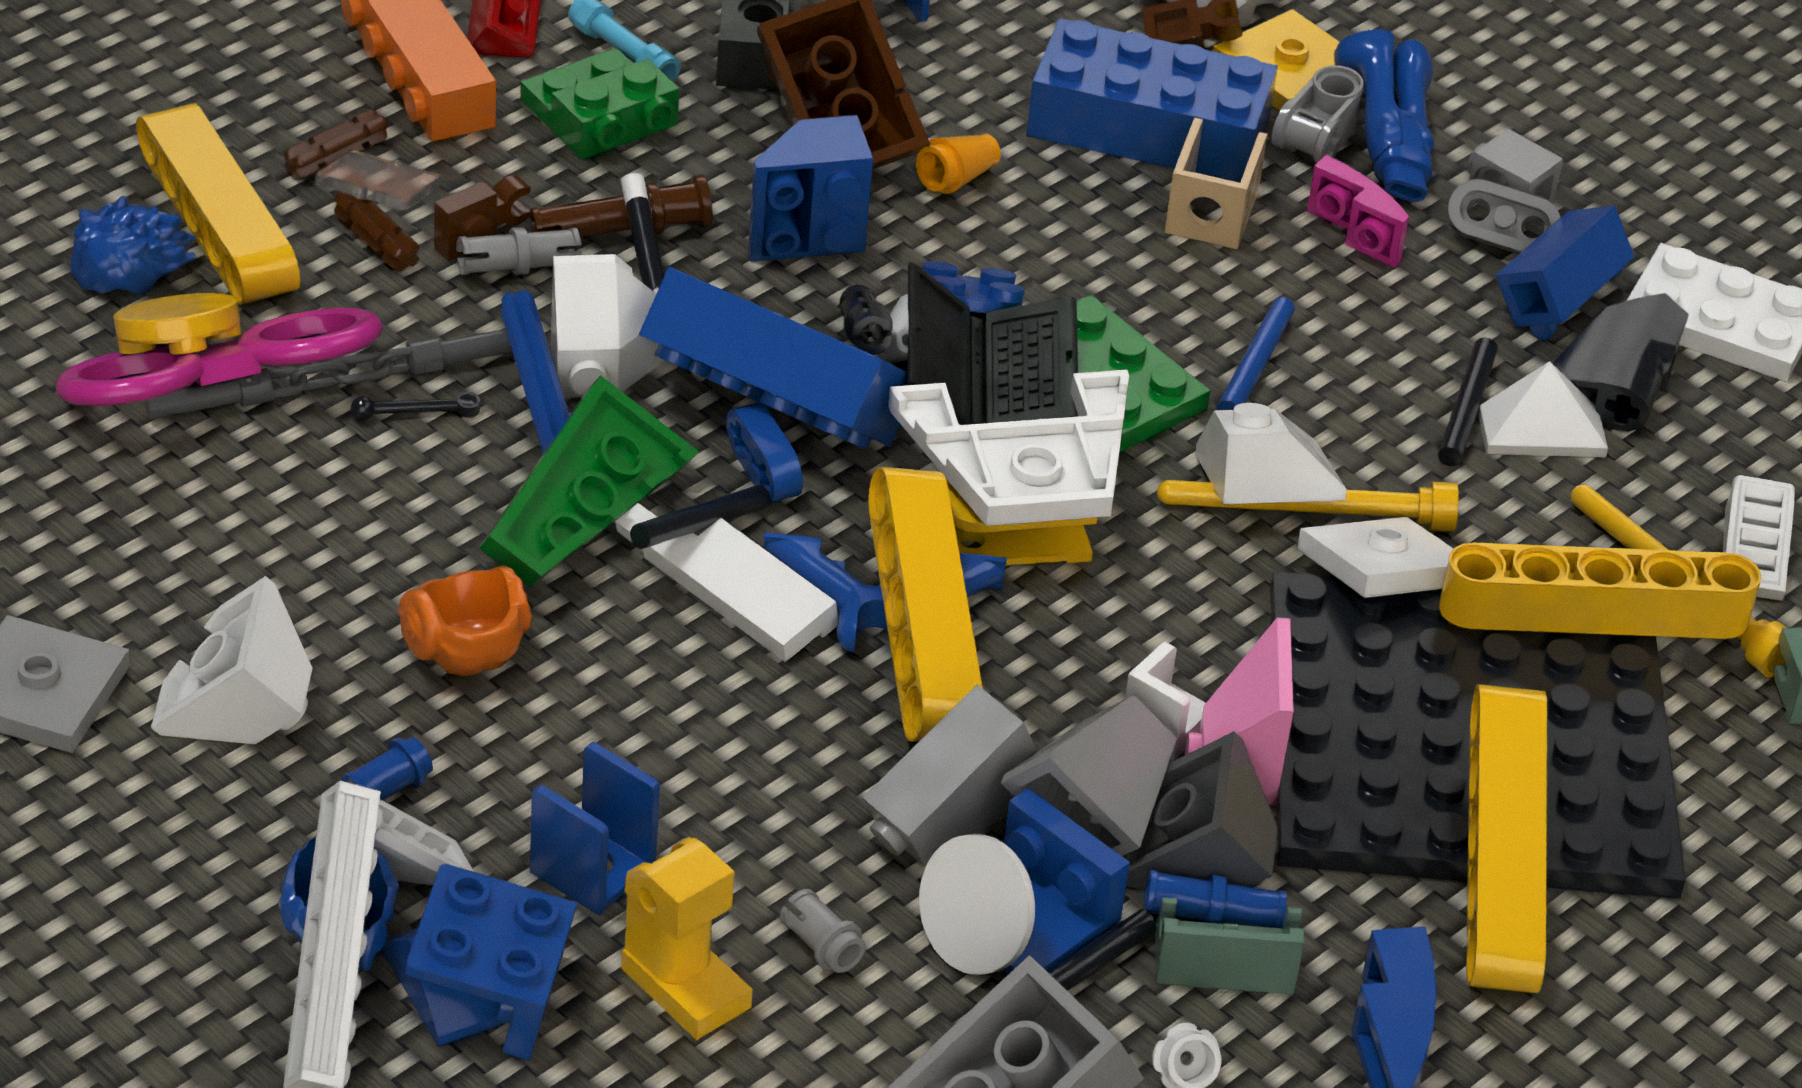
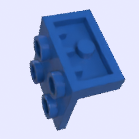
(1072, 875)
(493, 945)

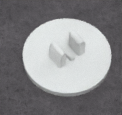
(977, 904)

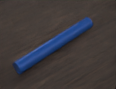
(1257, 354)

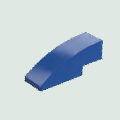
(1395, 1007)

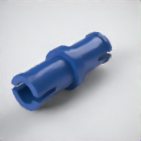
(1216, 900)

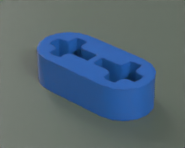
(764, 451)

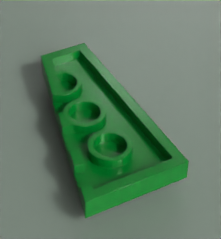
(586, 479)

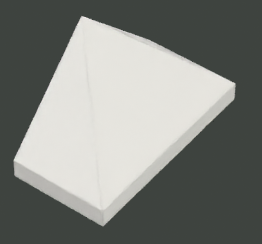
(1542, 418)
(415, 848)

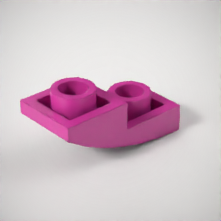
(1353, 201)

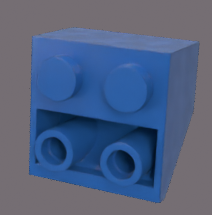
(811, 191)

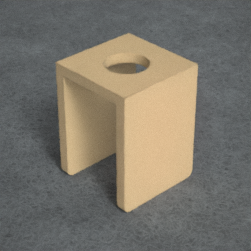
(1233, 197)

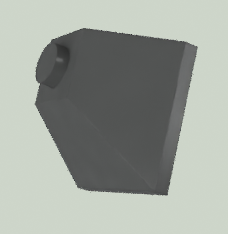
(1209, 820)

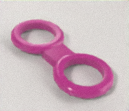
(259, 345)

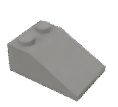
(1025, 1037)

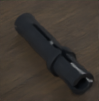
(876, 319)

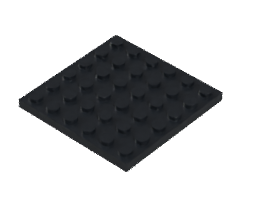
(1385, 732)

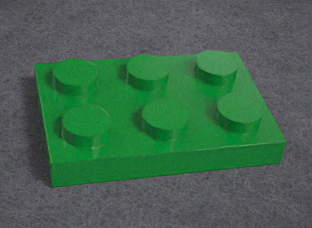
(1158, 388)

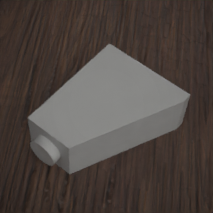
(1103, 772)
(950, 779)

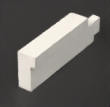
(742, 584)

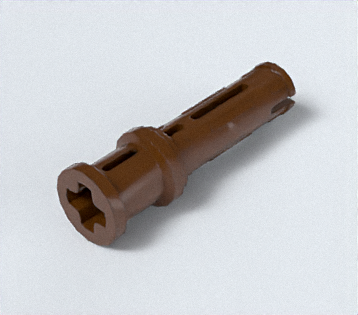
(669, 207)

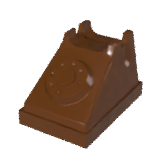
(840, 64)

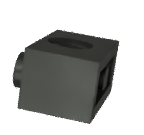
(739, 47)

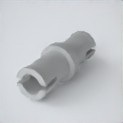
(515, 250)

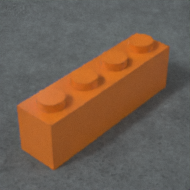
(427, 63)

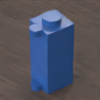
(1564, 268)

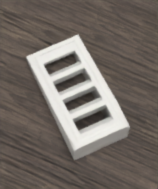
(1761, 528)

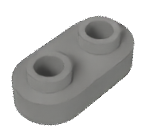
(1507, 216)

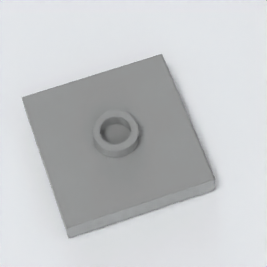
(54, 682)

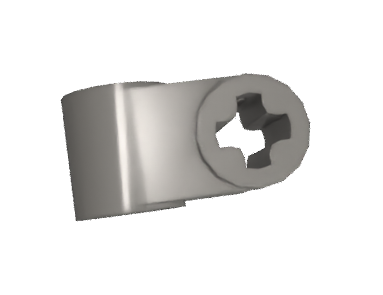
(1321, 113)

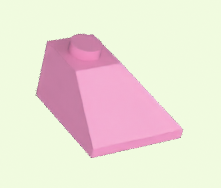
(1256, 706)

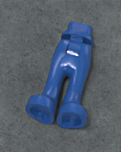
(1394, 133)

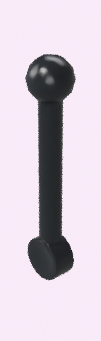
(466, 405)

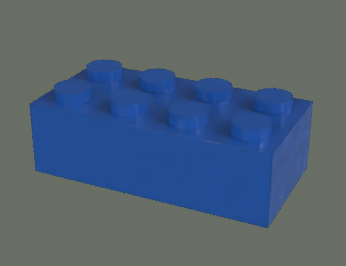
(1142, 94)
(773, 360)

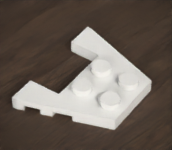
(1026, 466)

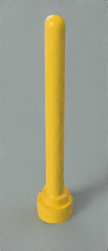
(1430, 506)
(1761, 636)

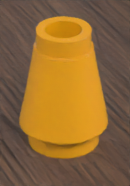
(956, 161)

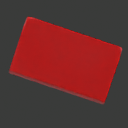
(504, 27)

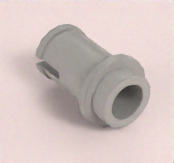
(835, 942)

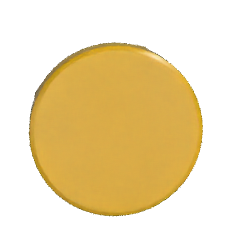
(177, 320)

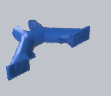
(861, 604)

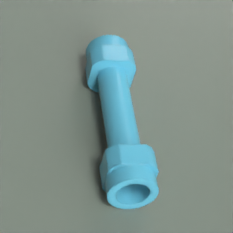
(597, 21)

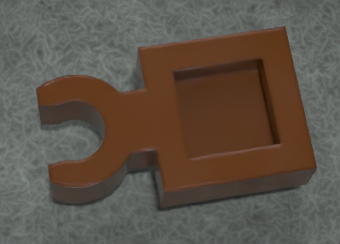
(1187, 24)
(478, 212)

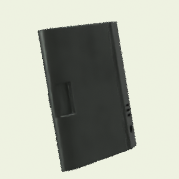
(993, 368)

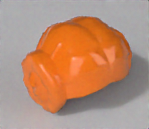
(466, 620)

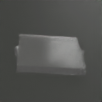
(378, 179)

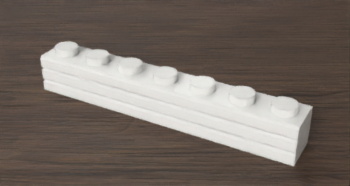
(333, 938)

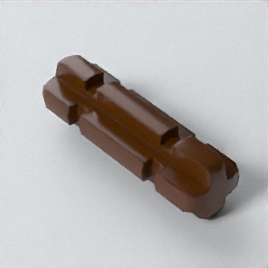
(331, 144)
(377, 230)

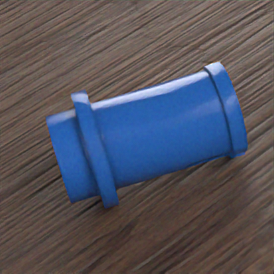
(395, 769)

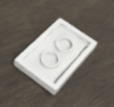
(1729, 310)

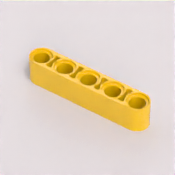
(218, 204)
(1599, 590)
(922, 595)
(1507, 839)

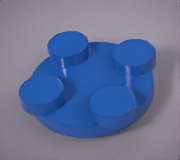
(988, 293)

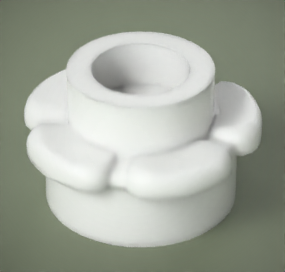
(1204, 1061)

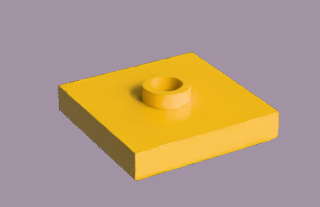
(1291, 44)

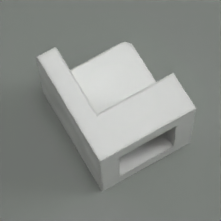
(1169, 703)

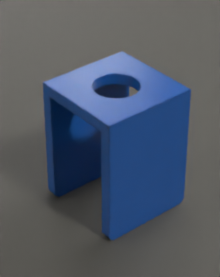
(614, 824)

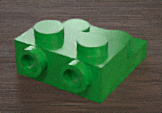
(602, 101)

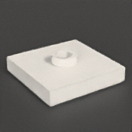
(1379, 555)

